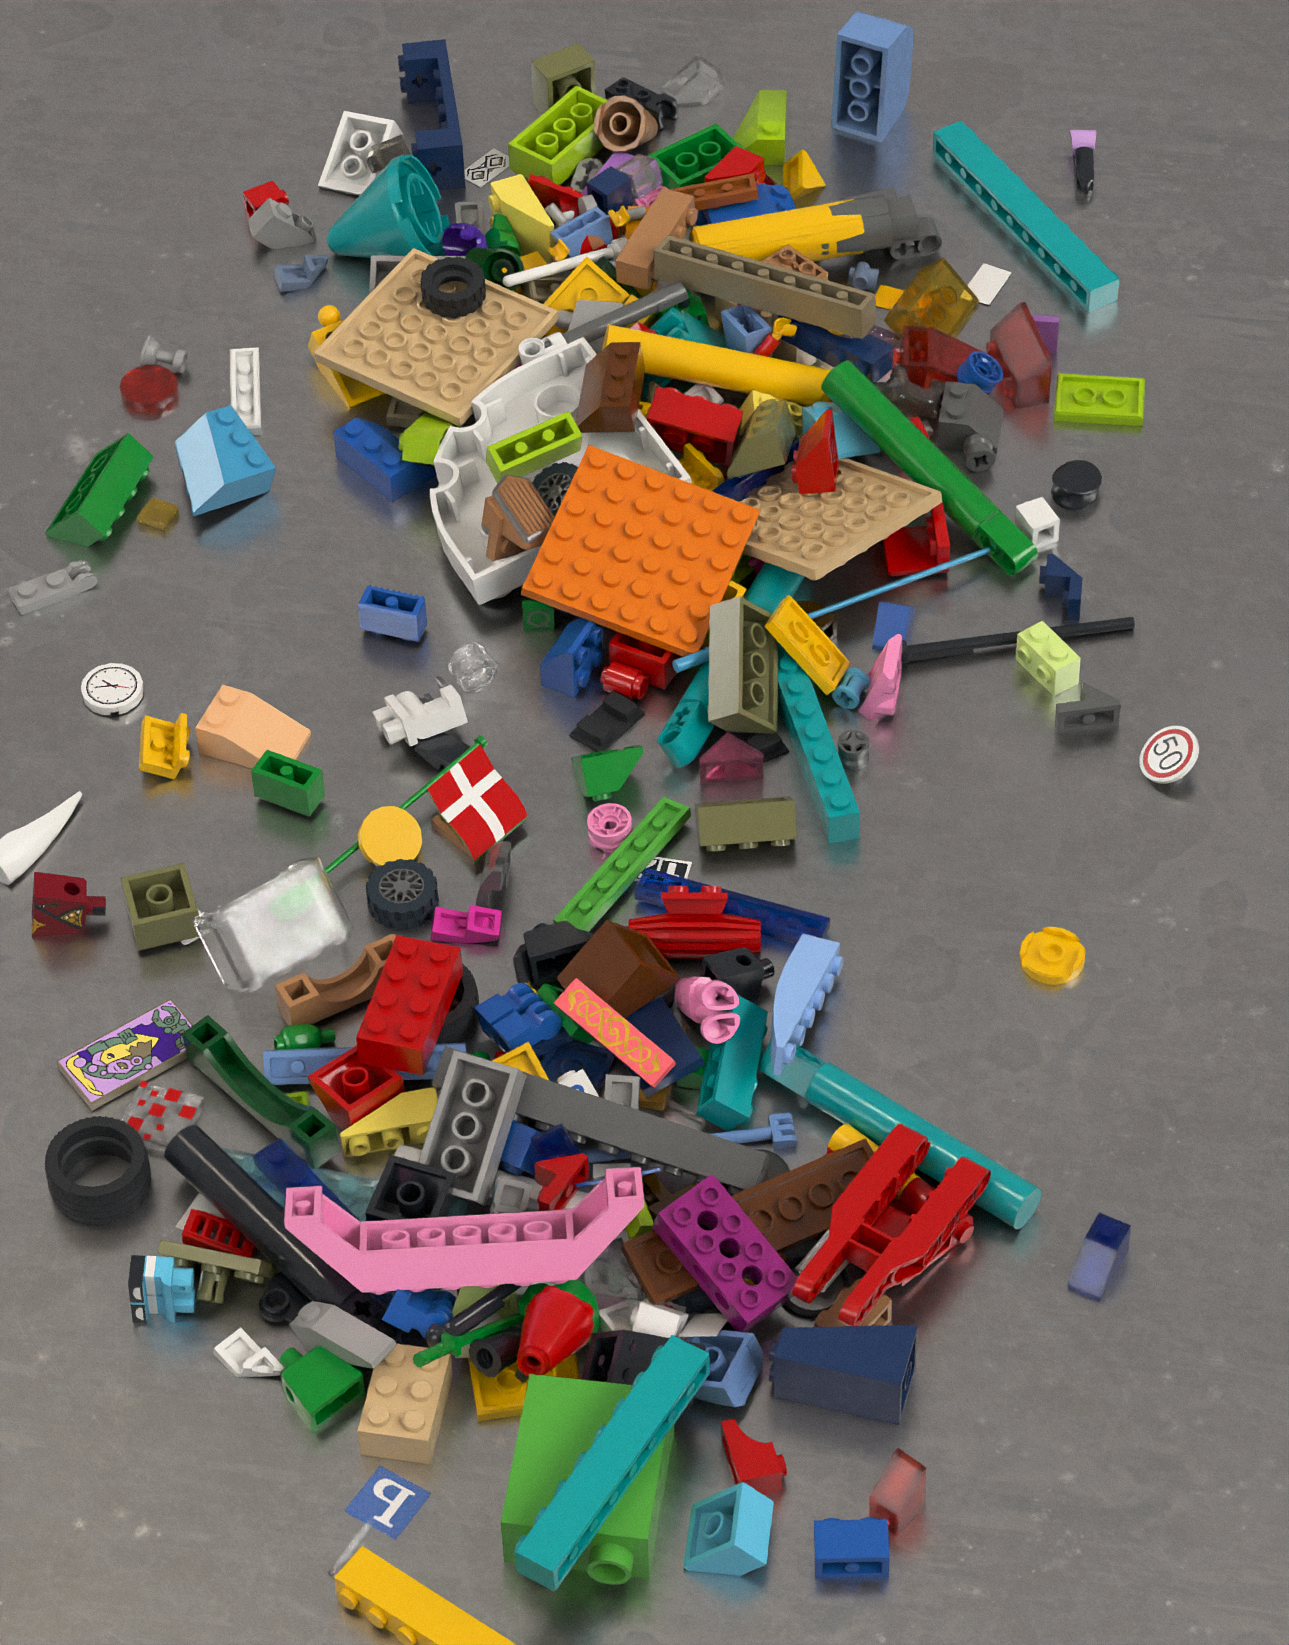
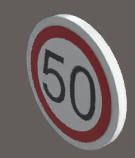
(1169, 754)

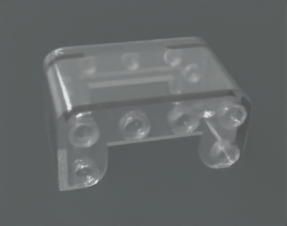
(274, 926)

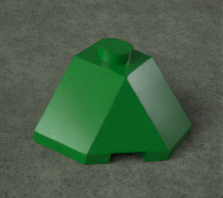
(605, 770)

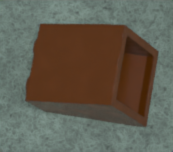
(620, 968)

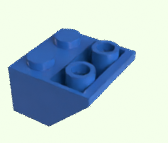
(573, 657)

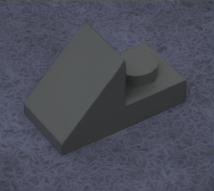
(1092, 712)

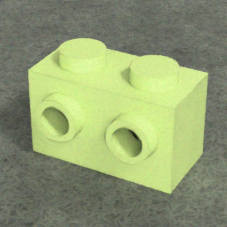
(1048, 658)

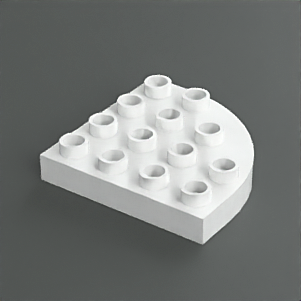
(503, 409)

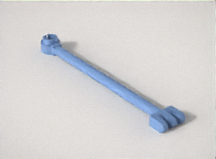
(779, 1131)

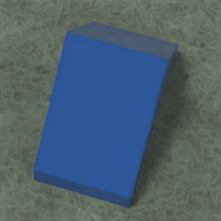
(890, 621)

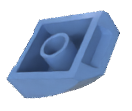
(734, 1367)

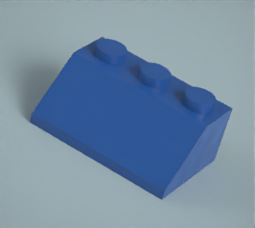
(376, 458)

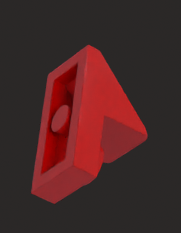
(559, 1180)

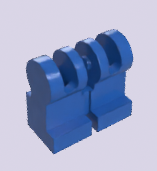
(517, 1018)
(419, 1309)

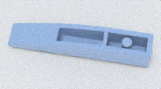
(799, 993)

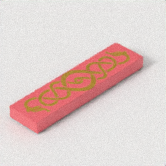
(615, 1033)

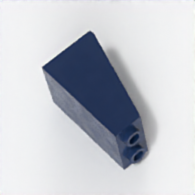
(846, 1368)

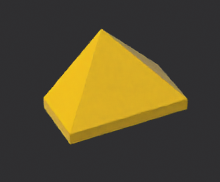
(801, 175)

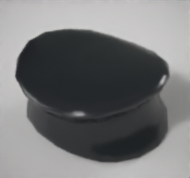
(1076, 484)

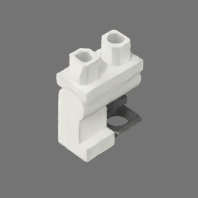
(420, 718)

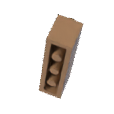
(668, 215)

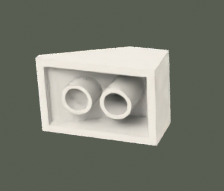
(346, 163)

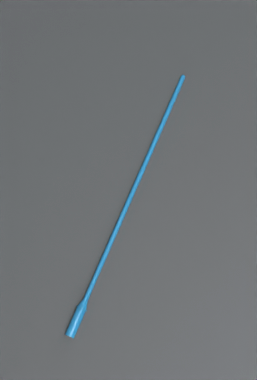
(702, 656)

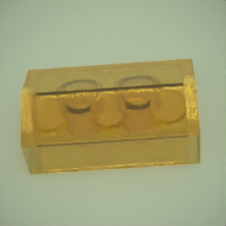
(933, 299)

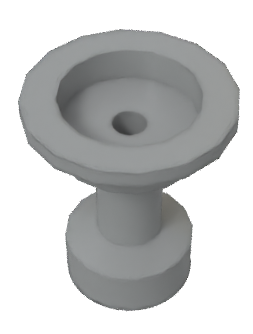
(151, 354)

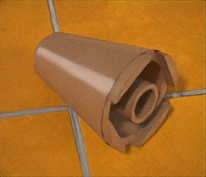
(624, 124)

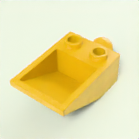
(349, 390)

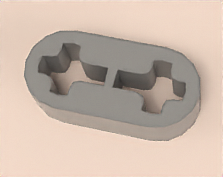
(581, 174)

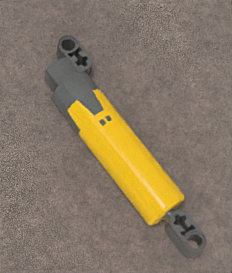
(828, 231)

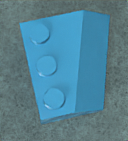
(222, 461)

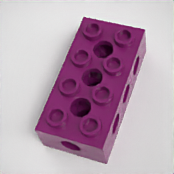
(729, 1232)

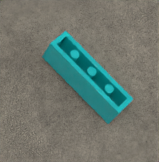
(732, 1070)

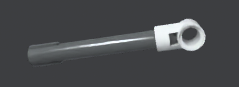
(595, 329)

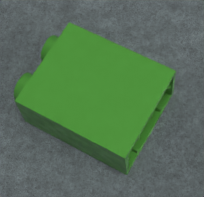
(553, 1431)

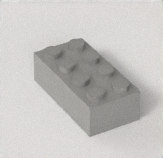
(472, 1123)

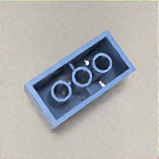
(871, 75)

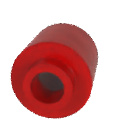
(624, 680)

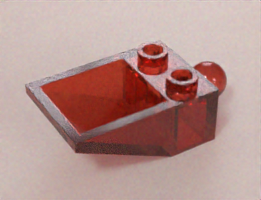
(930, 355)

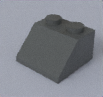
(967, 412)

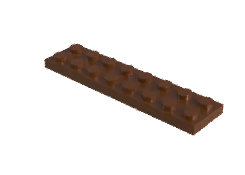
(783, 1209)

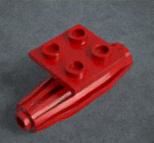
(697, 926)

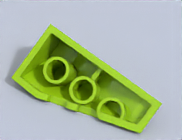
(765, 127)

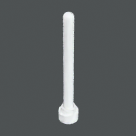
(611, 252)

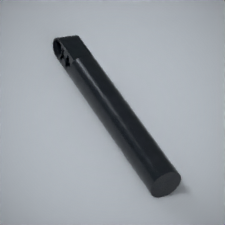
(263, 1224)

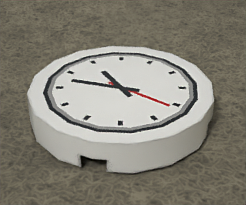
(112, 689)

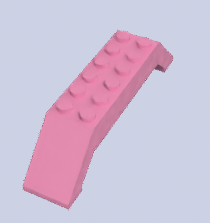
(465, 1248)

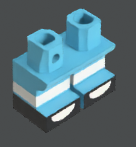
(159, 1288)

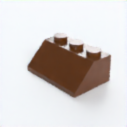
(612, 389)

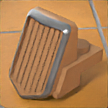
(515, 518)

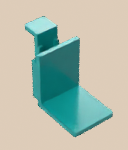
(685, 327)

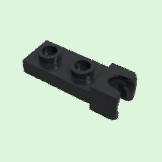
(657, 105)

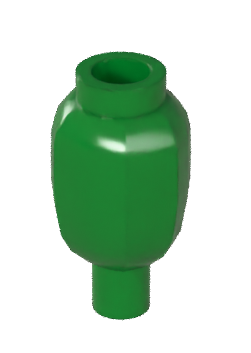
(302, 1037)

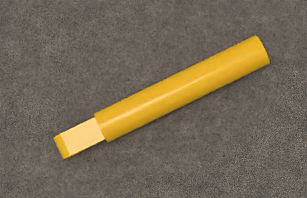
(724, 367)

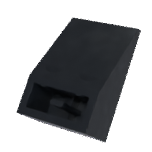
(621, 1356)

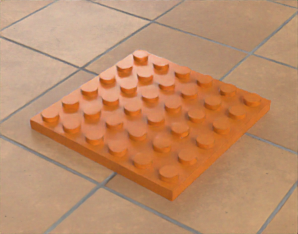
(640, 552)

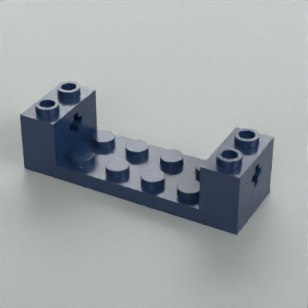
(428, 80)

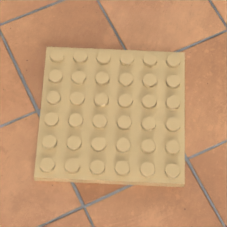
(428, 357)
(827, 529)

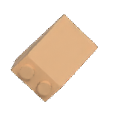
(243, 727)

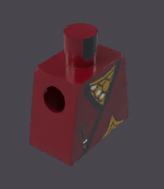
(62, 905)

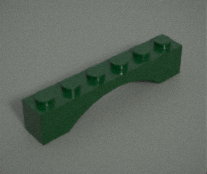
(298, 1125)

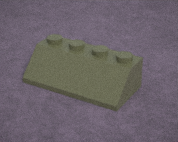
(742, 668)

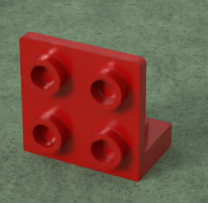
(920, 547)

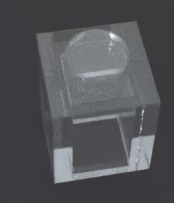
(643, 173)

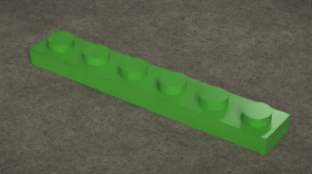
(625, 864)

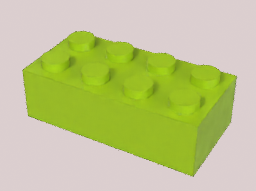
(558, 138)

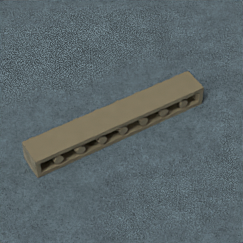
(765, 286)

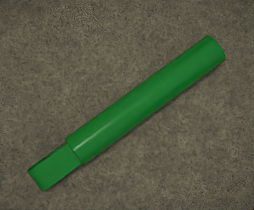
(929, 467)

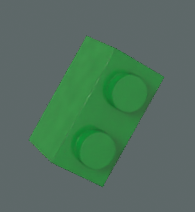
(288, 783)

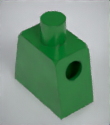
(319, 1385)

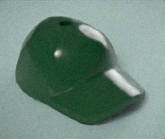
(493, 261)

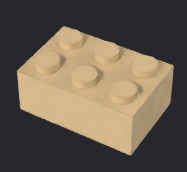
(404, 1406)

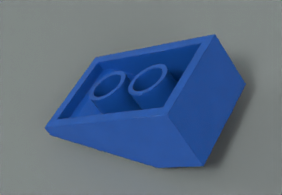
(771, 200)

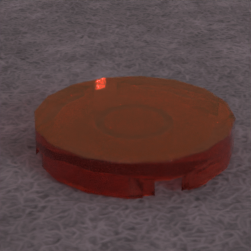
(149, 388)

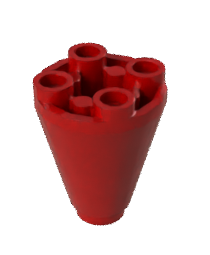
(553, 1330)

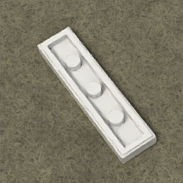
(246, 387)

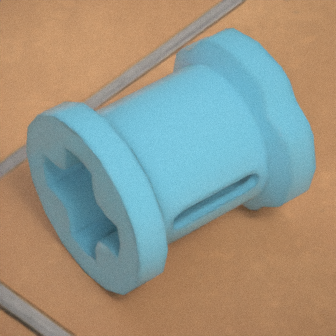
(851, 688)

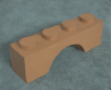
(311, 1000)

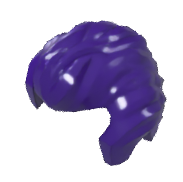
(461, 238)

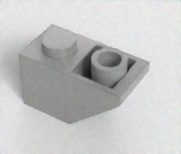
(280, 227)

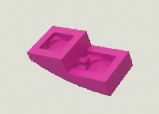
(456, 926)

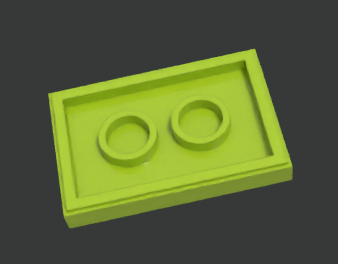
(1099, 399)

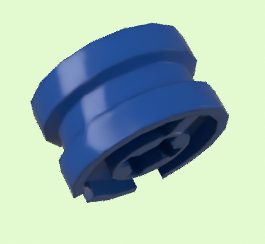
(980, 370)

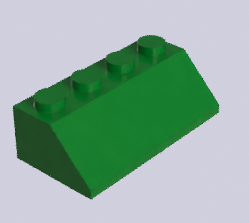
(101, 493)

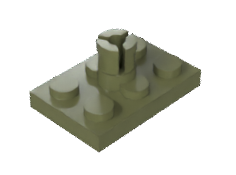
(216, 1268)

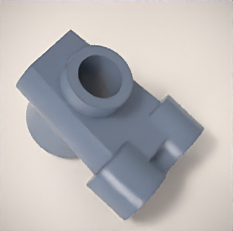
(863, 277)

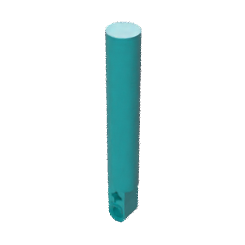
(689, 722)
(875, 1117)

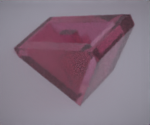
(730, 761)

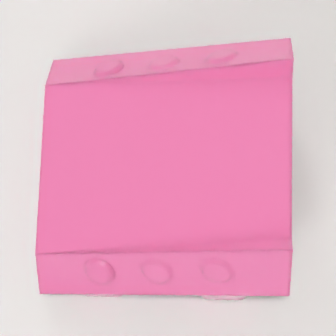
(884, 681)

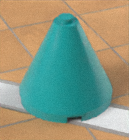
(392, 215)

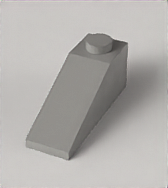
(341, 1334)

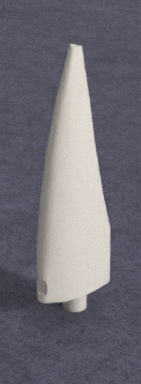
(25, 845)

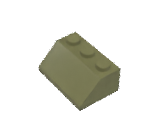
(764, 440)
(746, 822)

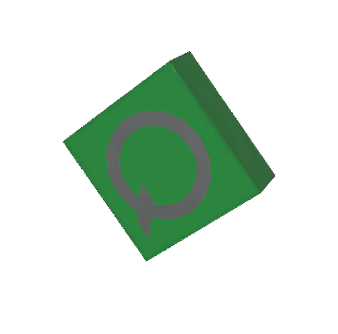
(537, 615)

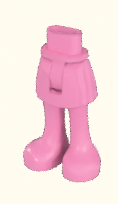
(703, 1003)

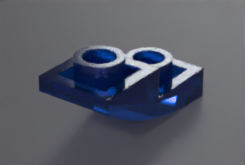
(555, 1143)

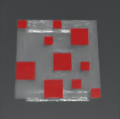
(161, 1113)

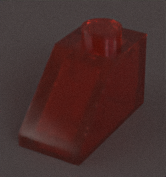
(899, 1492)

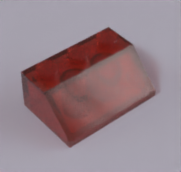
(1023, 358)

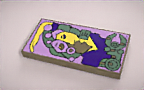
(127, 1055)

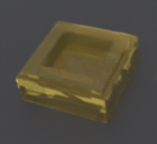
(157, 514)

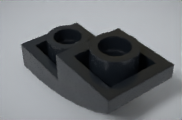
(441, 749)

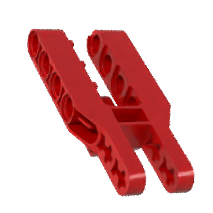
(898, 1242)

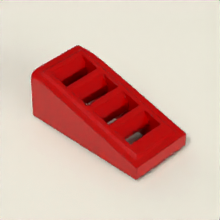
(221, 1227)

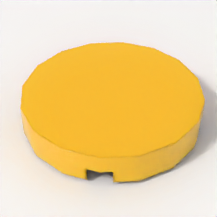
(389, 835)
(1052, 956)

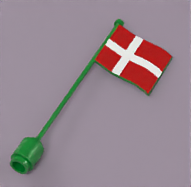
(471, 801)

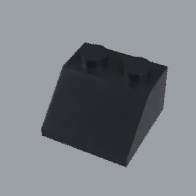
(411, 1191)

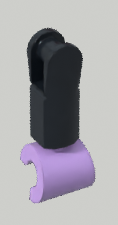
(1083, 148)

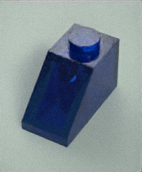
(1100, 1256)

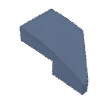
(300, 276)

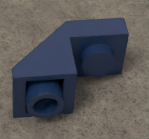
(1062, 583)

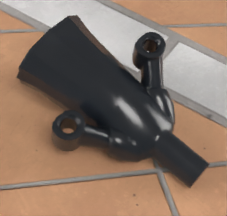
(497, 1352)

